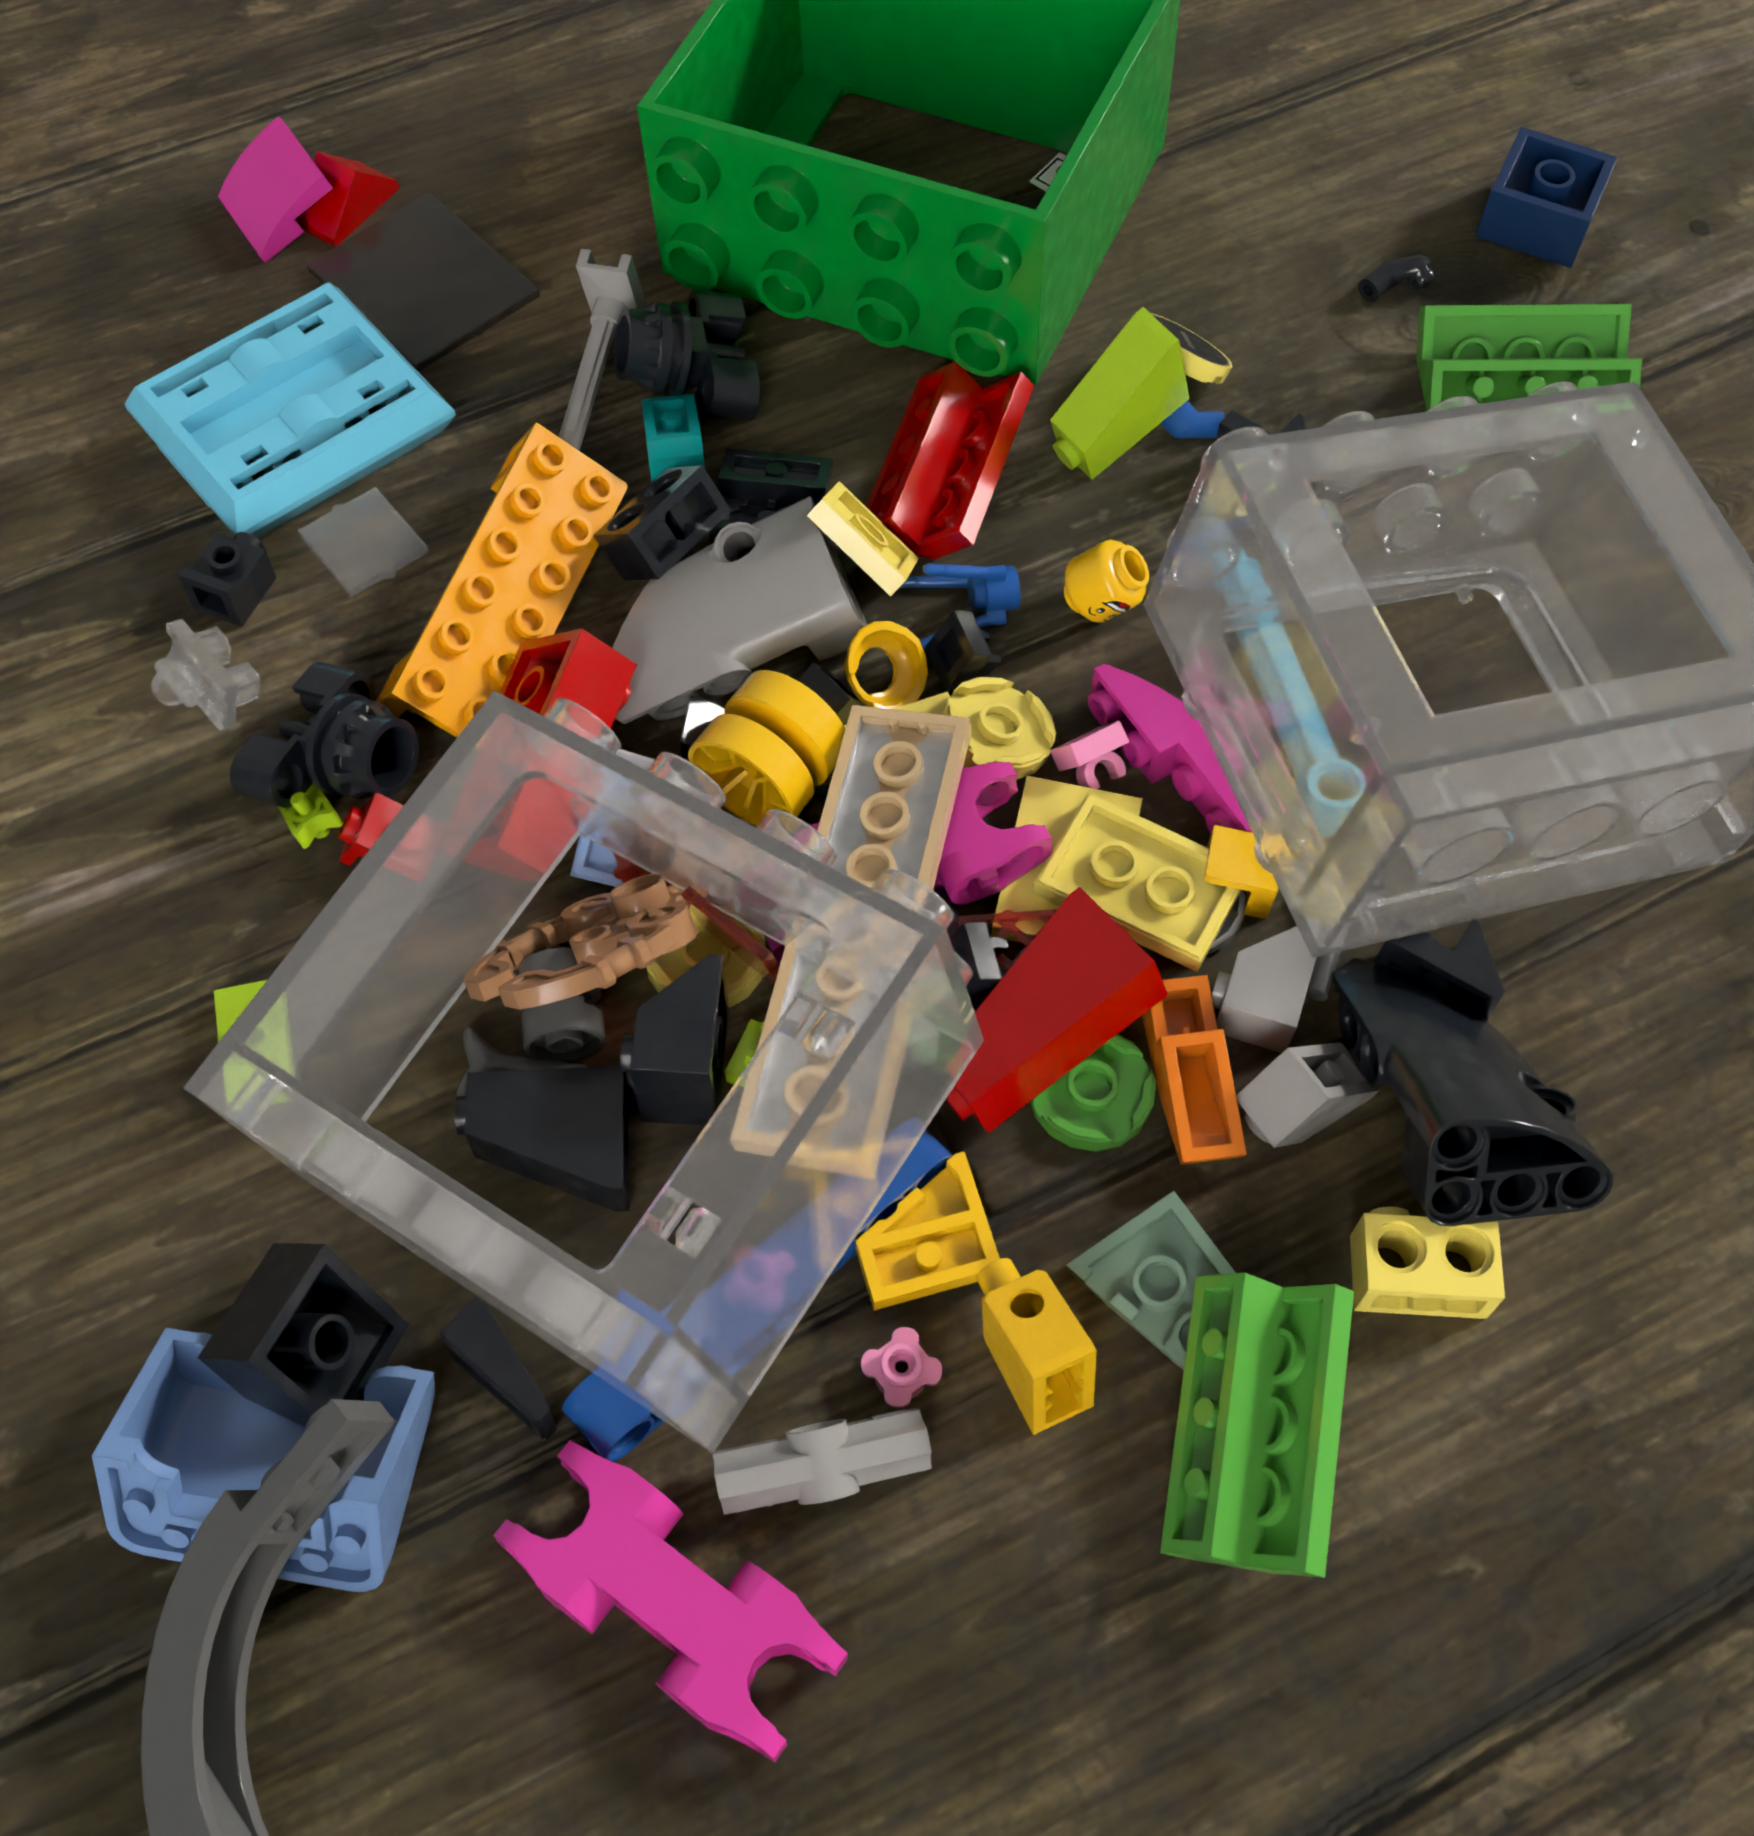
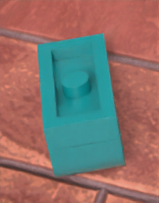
(672, 433)

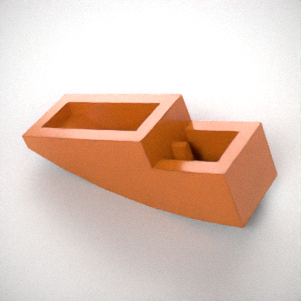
(1194, 1073)

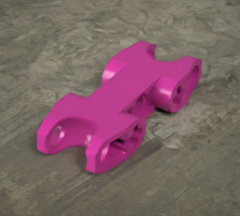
(975, 855)
(712, 1629)

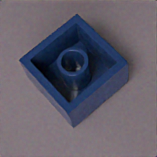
(1545, 197)

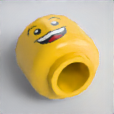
(1106, 581)

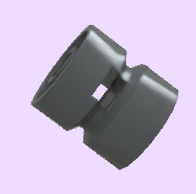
(566, 1028)

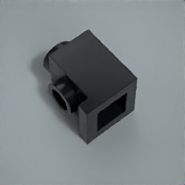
(229, 578)

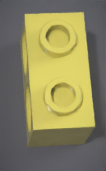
(1428, 1281)

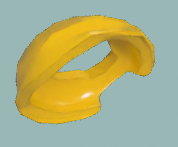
(905, 655)

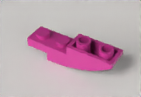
(1165, 743)

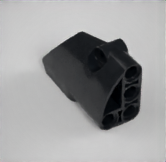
(1478, 1119)

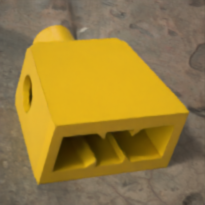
(1037, 1344)

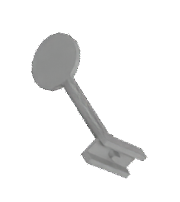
(607, 293)

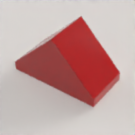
(354, 198)

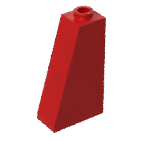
(1054, 1009)

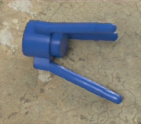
(988, 588)

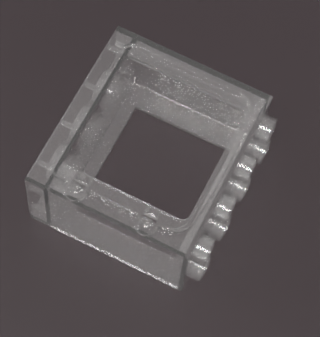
(1608, 575)

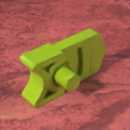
(310, 816)

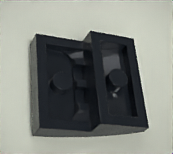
(767, 482)

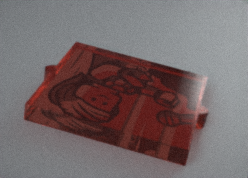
(732, 935)

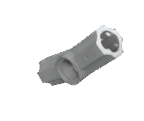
(822, 1461)

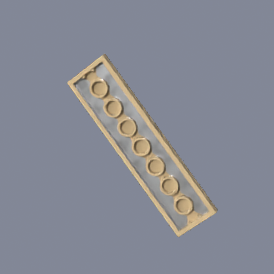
(883, 811)

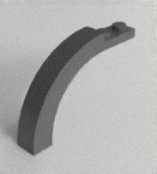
(204, 1642)

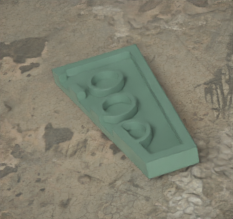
(1151, 1271)

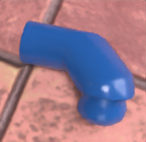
(1192, 424)

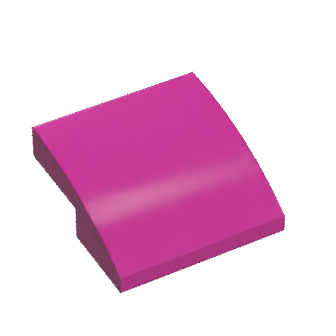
(271, 188)

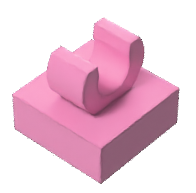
(1090, 749)

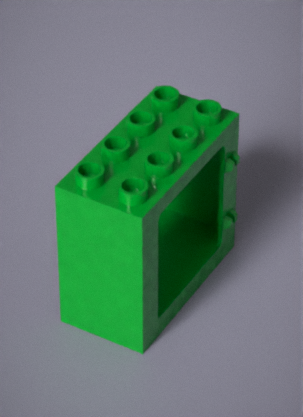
(878, 249)

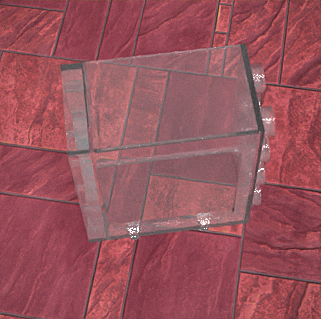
(777, 1168)

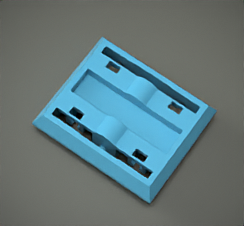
(294, 404)

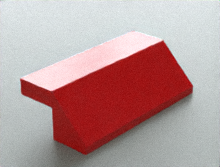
(947, 459)

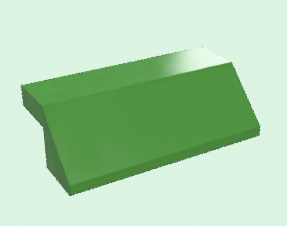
(1521, 348)
(1259, 1425)

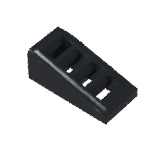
(487, 1356)

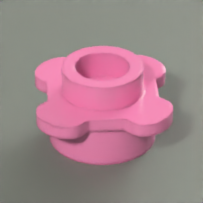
(896, 1386)

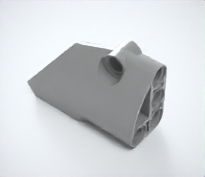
(723, 616)

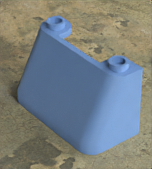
(194, 1436)

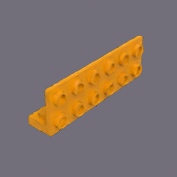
(508, 581)

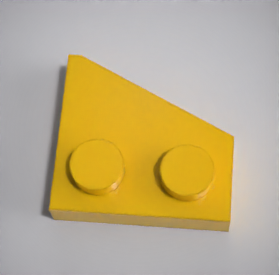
(930, 1241)

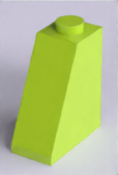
(1121, 396)

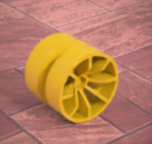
(769, 746)

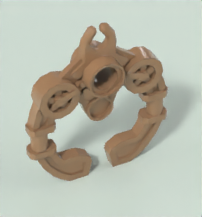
(608, 939)

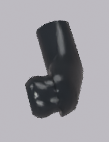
(1413, 268)

